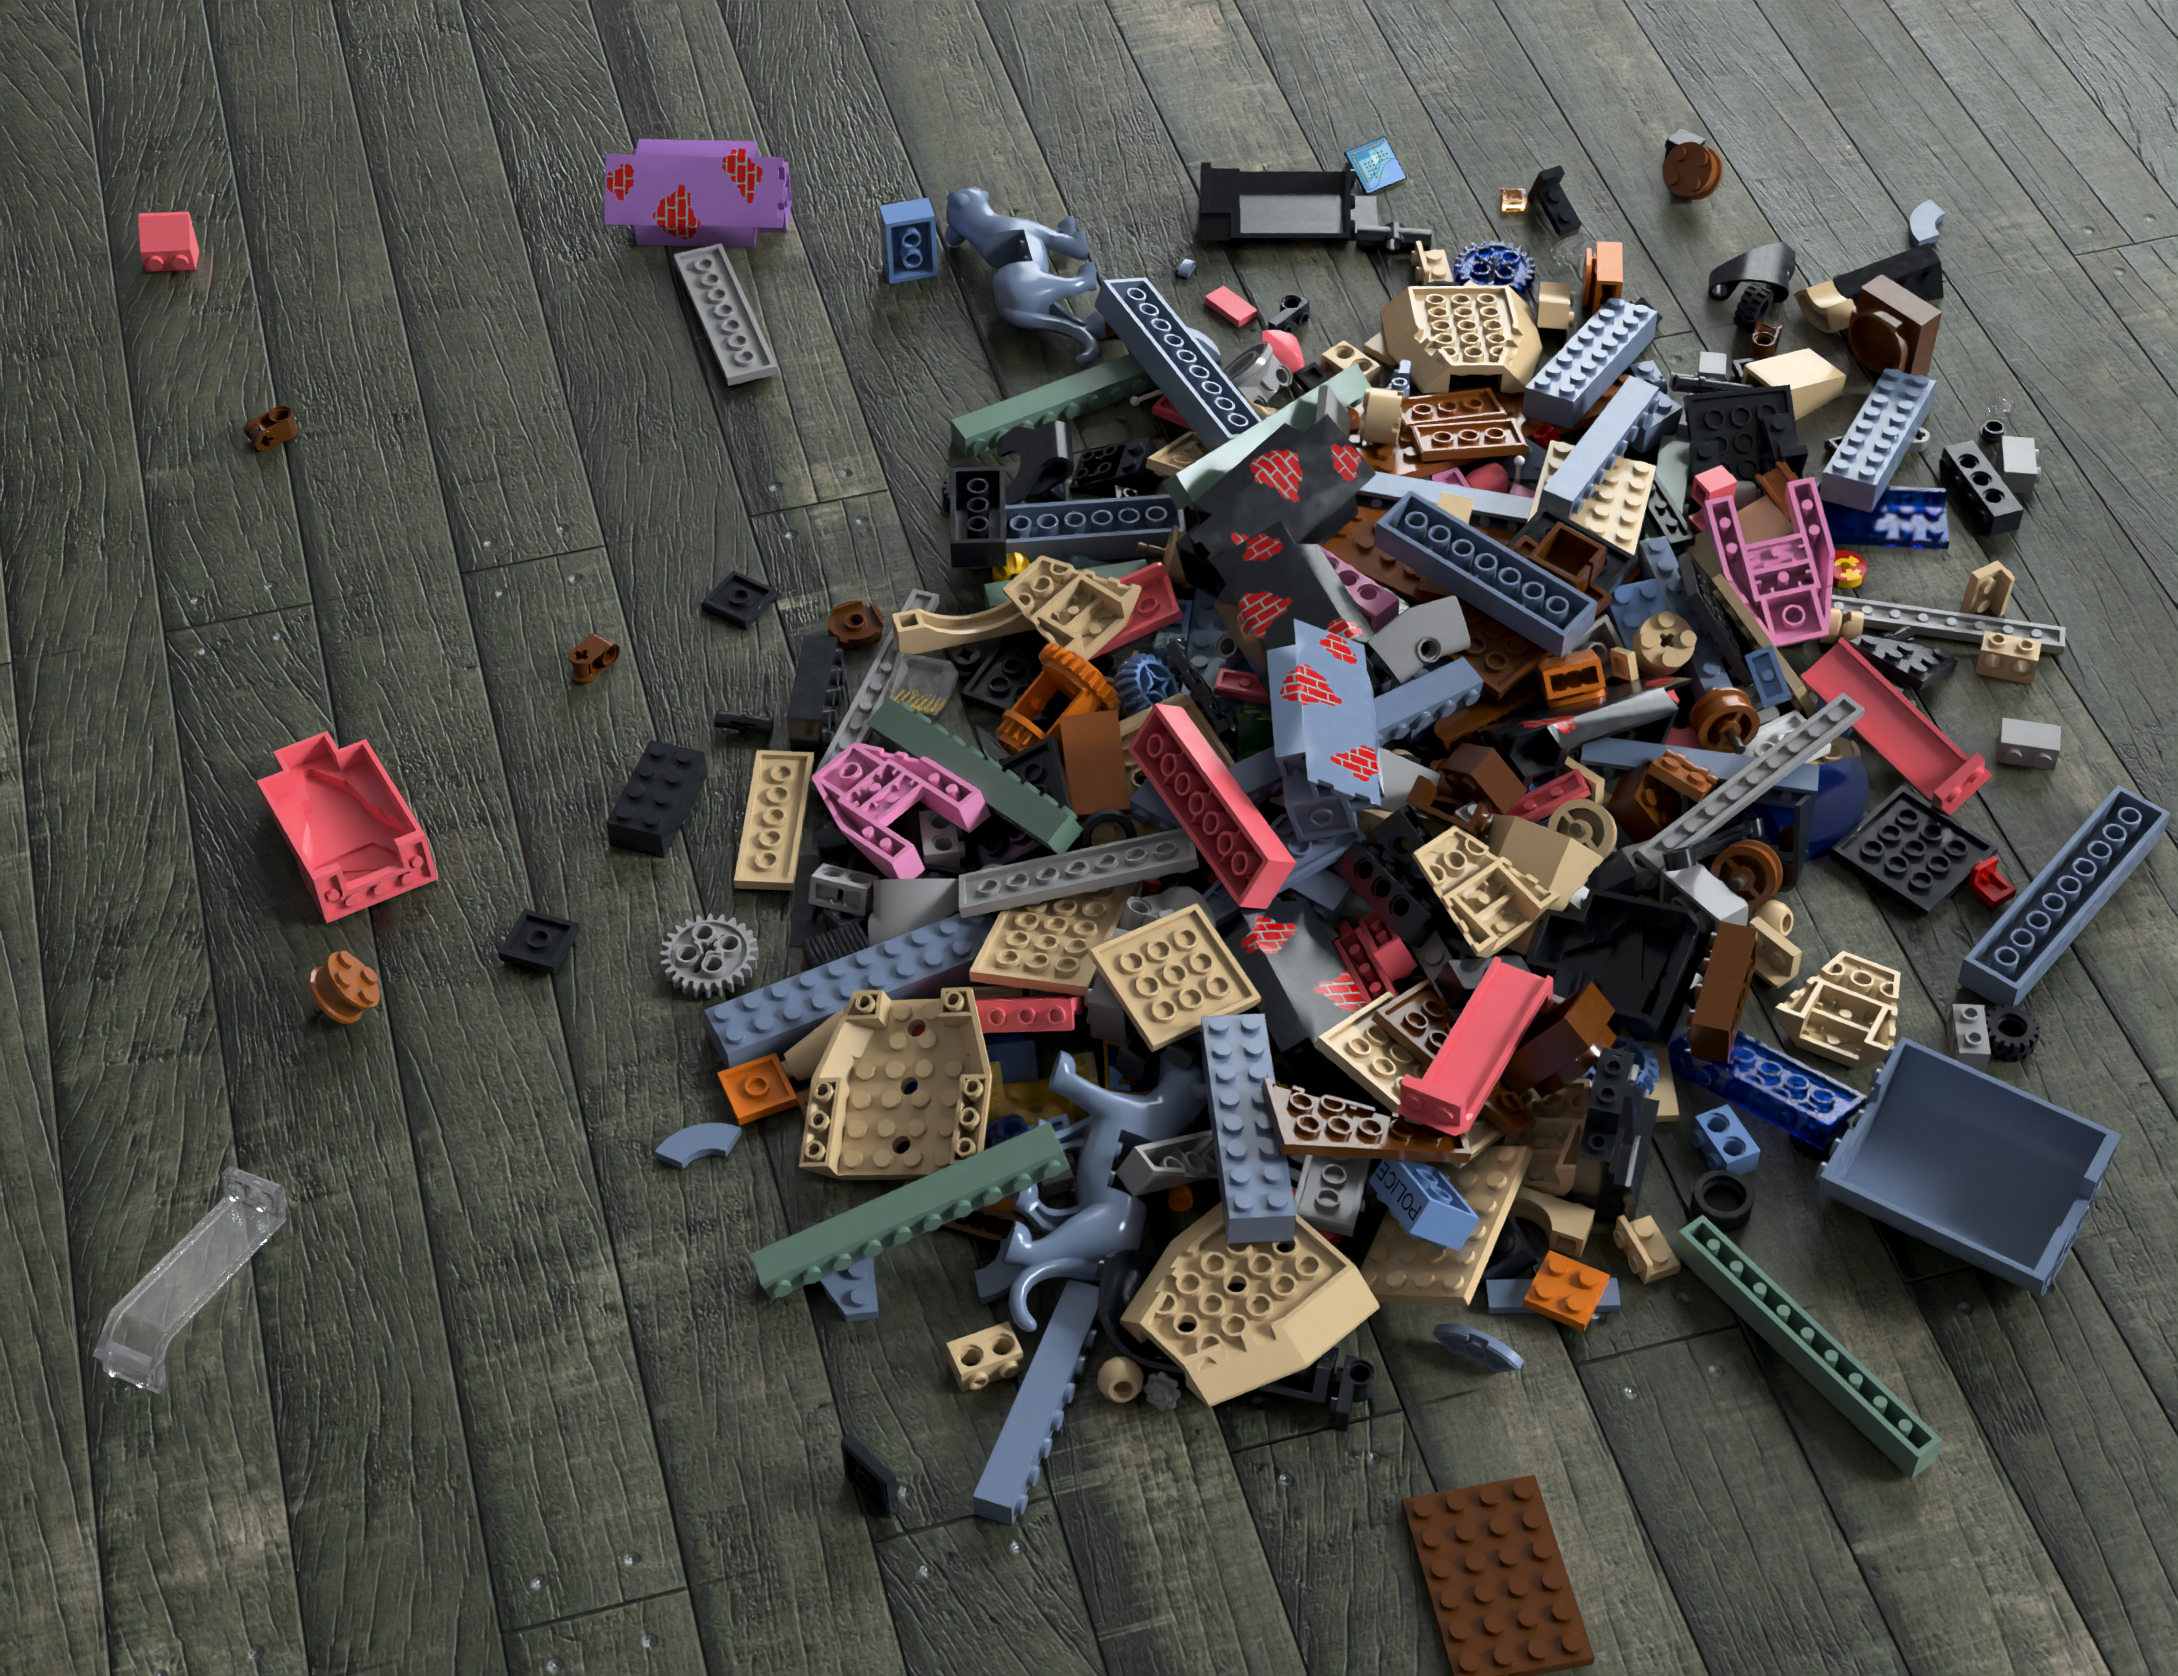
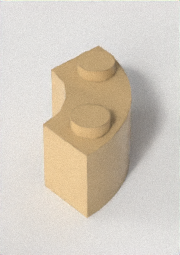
(1554, 306)
(1825, 307)

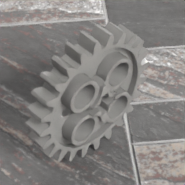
(709, 955)

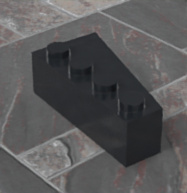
(1915, 270)

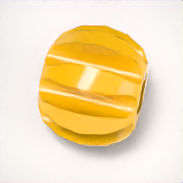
(1015, 565)

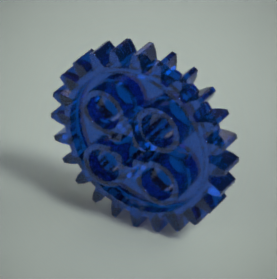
(1512, 270)

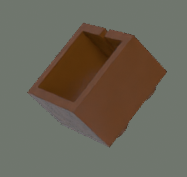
(1570, 556)
(1483, 777)
(1643, 804)

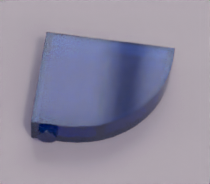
(1837, 809)

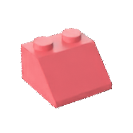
(167, 241)

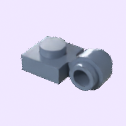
(1650, 373)
(1401, 378)

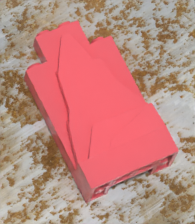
(345, 825)

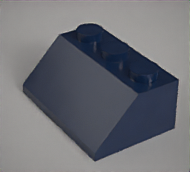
(1016, 1055)

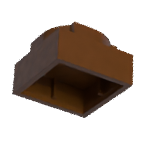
(1893, 328)
(1562, 1043)

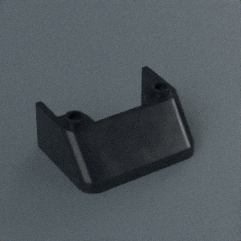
(1792, 842)

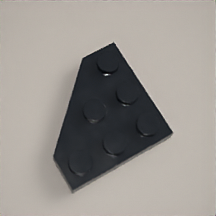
(1907, 662)
(1201, 694)

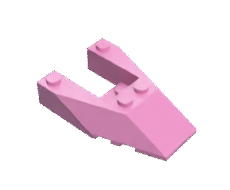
(1784, 578)
(874, 787)

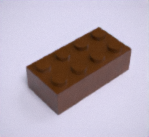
(1722, 992)

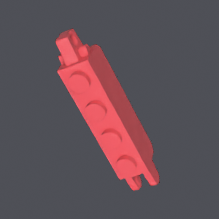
(1362, 964)

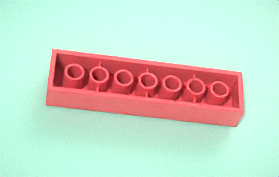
(1211, 807)

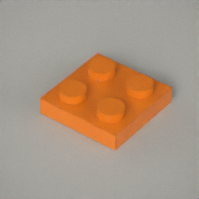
(757, 1089)
(1566, 1290)

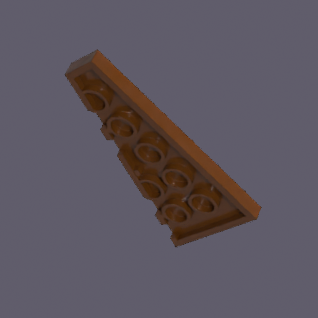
(1421, 1026)
(1353, 1130)

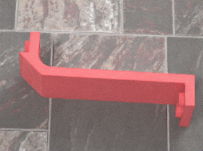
(1898, 729)
(1476, 1049)

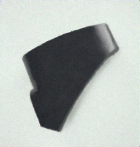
(1767, 264)

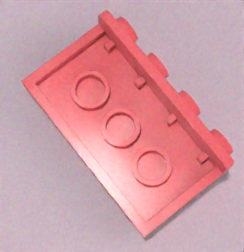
(1154, 608)

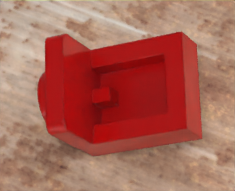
(1989, 884)

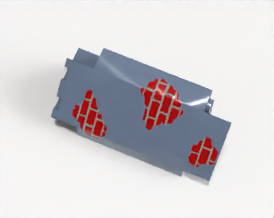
(1324, 732)

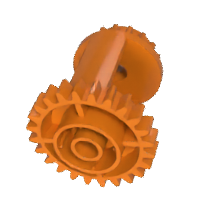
(1070, 675)

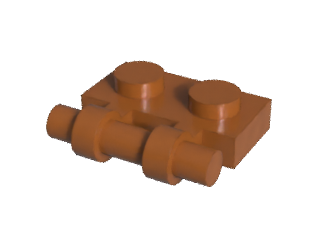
(1683, 775)

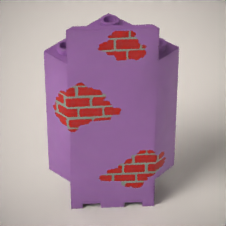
(697, 192)

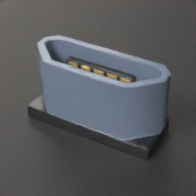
(1185, 267)

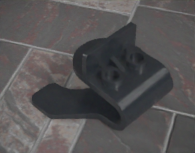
(1044, 458)

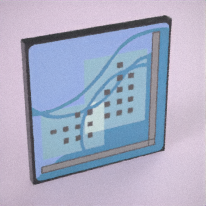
(1375, 165)

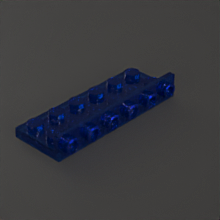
(1900, 519)
(1773, 1087)

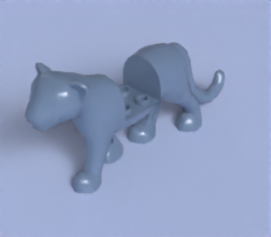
(1023, 285)
(1104, 1216)

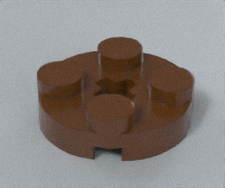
(855, 636)

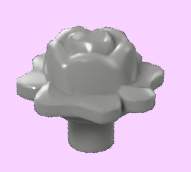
(1162, 1391)

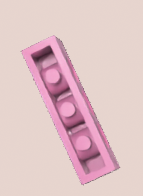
(1374, 601)

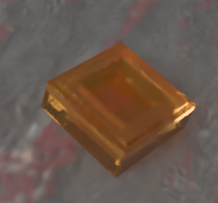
(1513, 199)

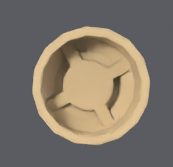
(1844, 625)

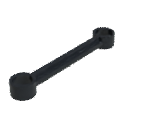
(1687, 856)

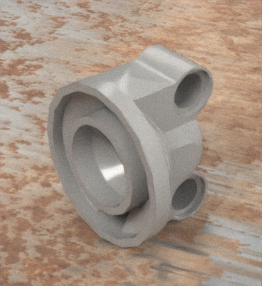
(1258, 373)
(1148, 909)

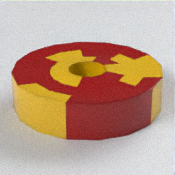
(1848, 569)

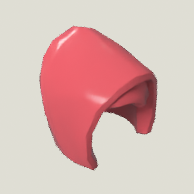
(1285, 349)
(1490, 478)

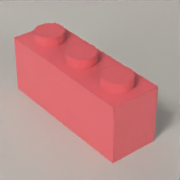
(1387, 947)

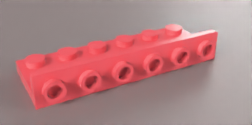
(1025, 1013)

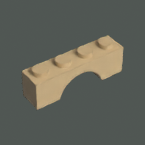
(1563, 1222)

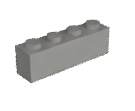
(1169, 1163)

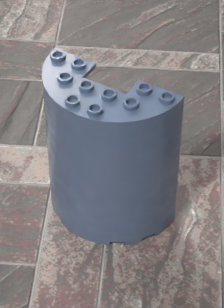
(1970, 1165)

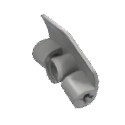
(1401, 640)

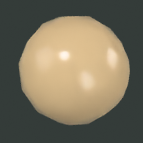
(1776, 915)
(1122, 1377)

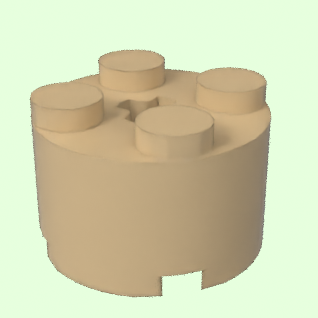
(1381, 415)
(1676, 636)

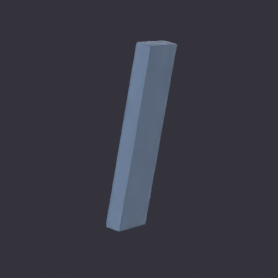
(1508, 1296)

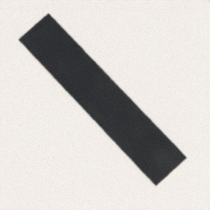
(803, 912)

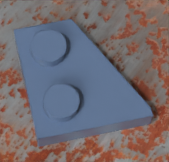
(1532, 467)
(854, 1291)

